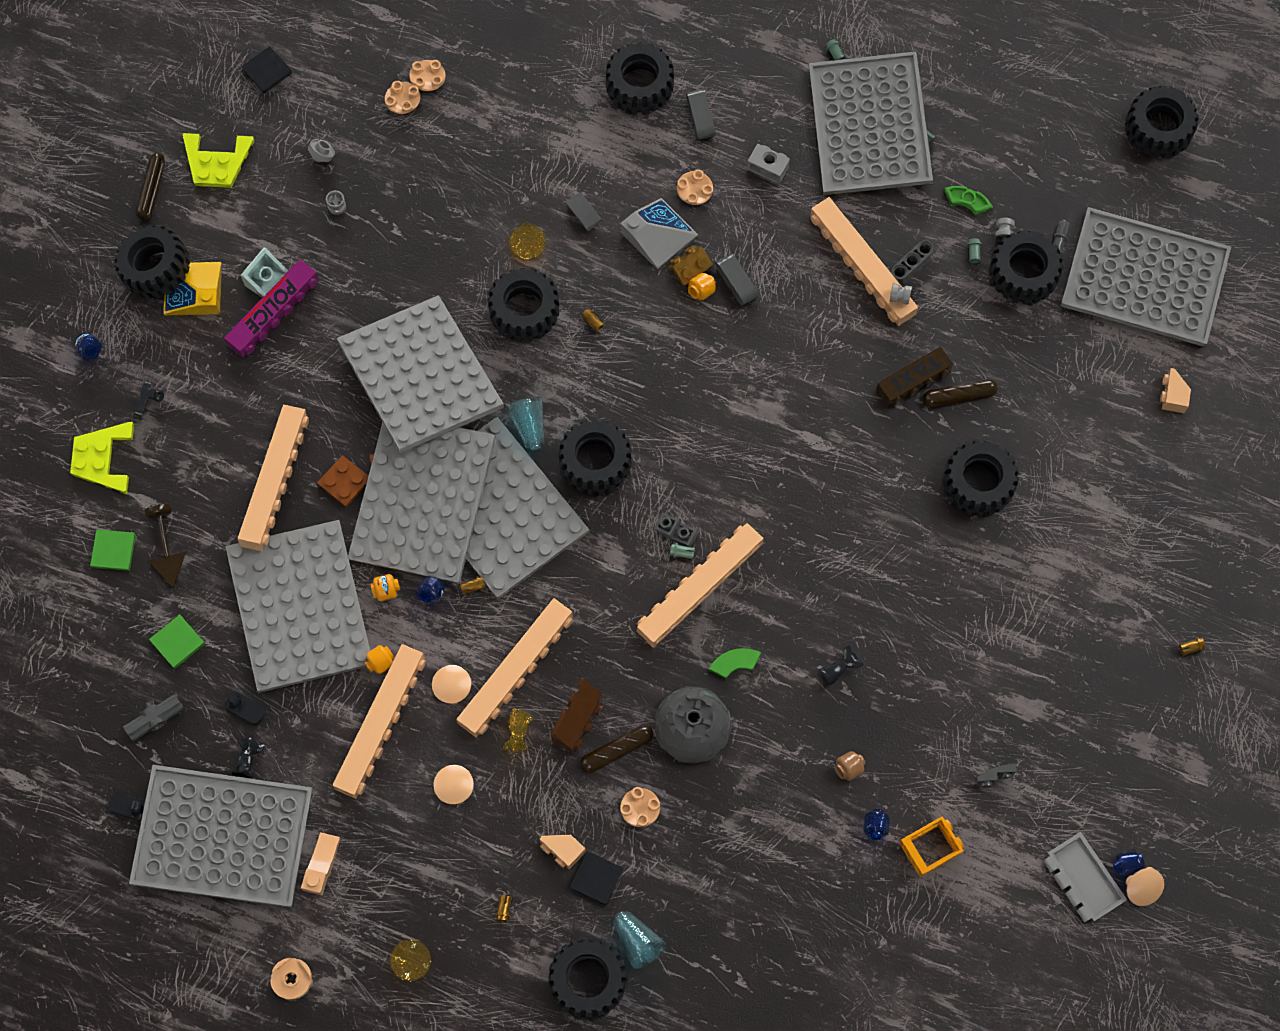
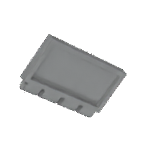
(1085, 876)

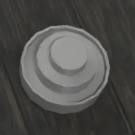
(321, 150)

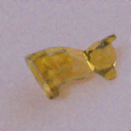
(518, 727)

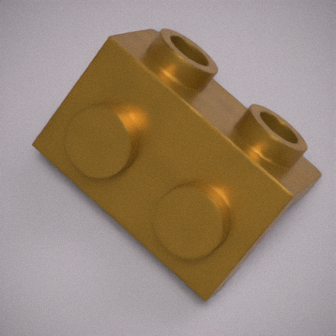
(690, 264)

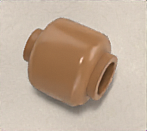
(850, 766)

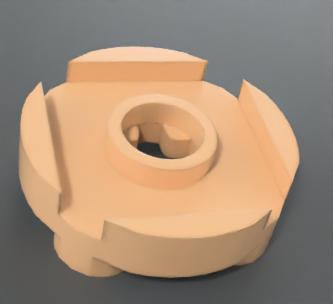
(279, 978)

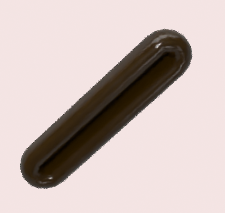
(150, 186)
(960, 393)
(616, 749)

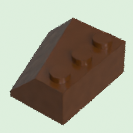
(578, 719)

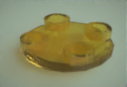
(527, 241)
(410, 960)

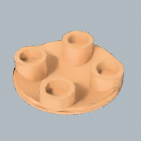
(427, 75)
(402, 97)
(695, 187)
(451, 684)
(453, 784)
(640, 807)
(1145, 886)

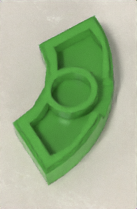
(969, 198)
(734, 660)

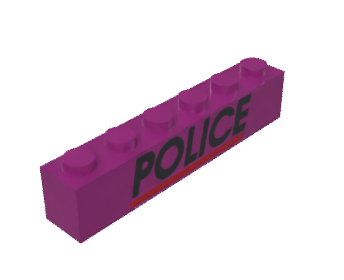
(271, 309)

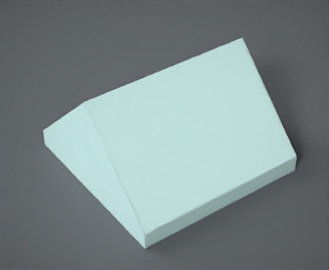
(263, 273)

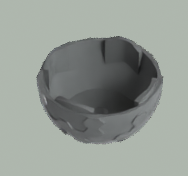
(689, 740)

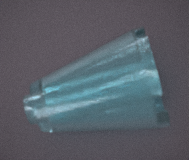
(528, 421)
(637, 939)

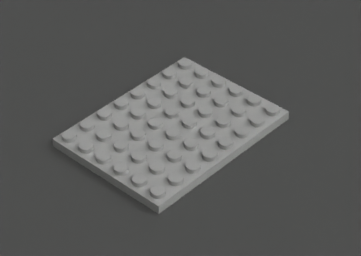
(870, 123)
(1146, 276)
(420, 373)
(423, 504)
(519, 517)
(299, 607)
(221, 836)

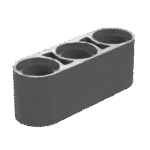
(700, 114)
(914, 256)
(736, 279)

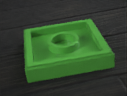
(113, 550)
(177, 641)

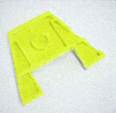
(216, 168)
(93, 456)

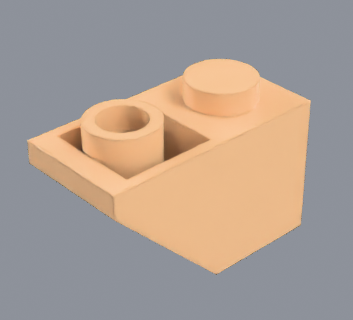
(1176, 392)
(564, 848)

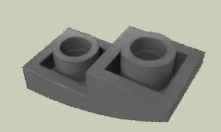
(583, 211)
(675, 530)
(989, 777)

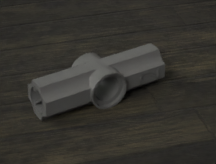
(153, 717)

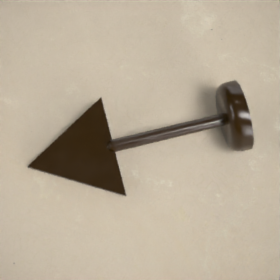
(168, 565)

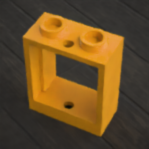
(915, 858)

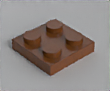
(343, 481)

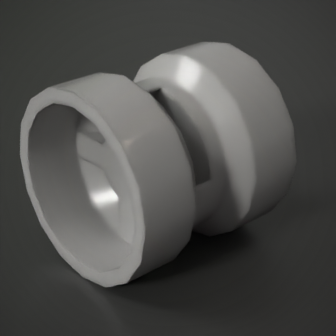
(333, 199)
(1004, 227)
(901, 294)

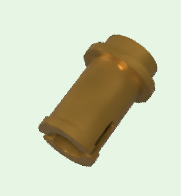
(589, 316)
(473, 585)
(1193, 646)
(503, 909)

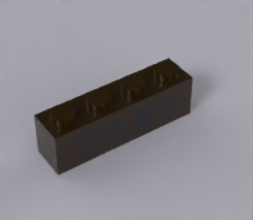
(914, 377)

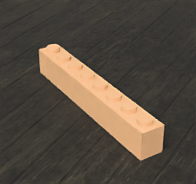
(861, 259)
(273, 478)
(699, 584)
(515, 667)
(379, 721)

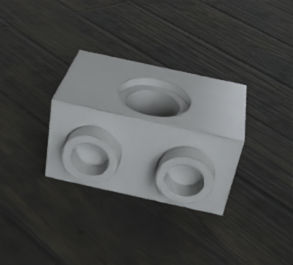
(774, 171)

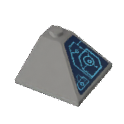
(657, 232)

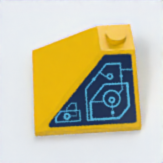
(198, 293)

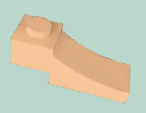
(320, 864)

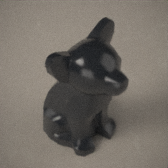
(835, 670)
(245, 759)

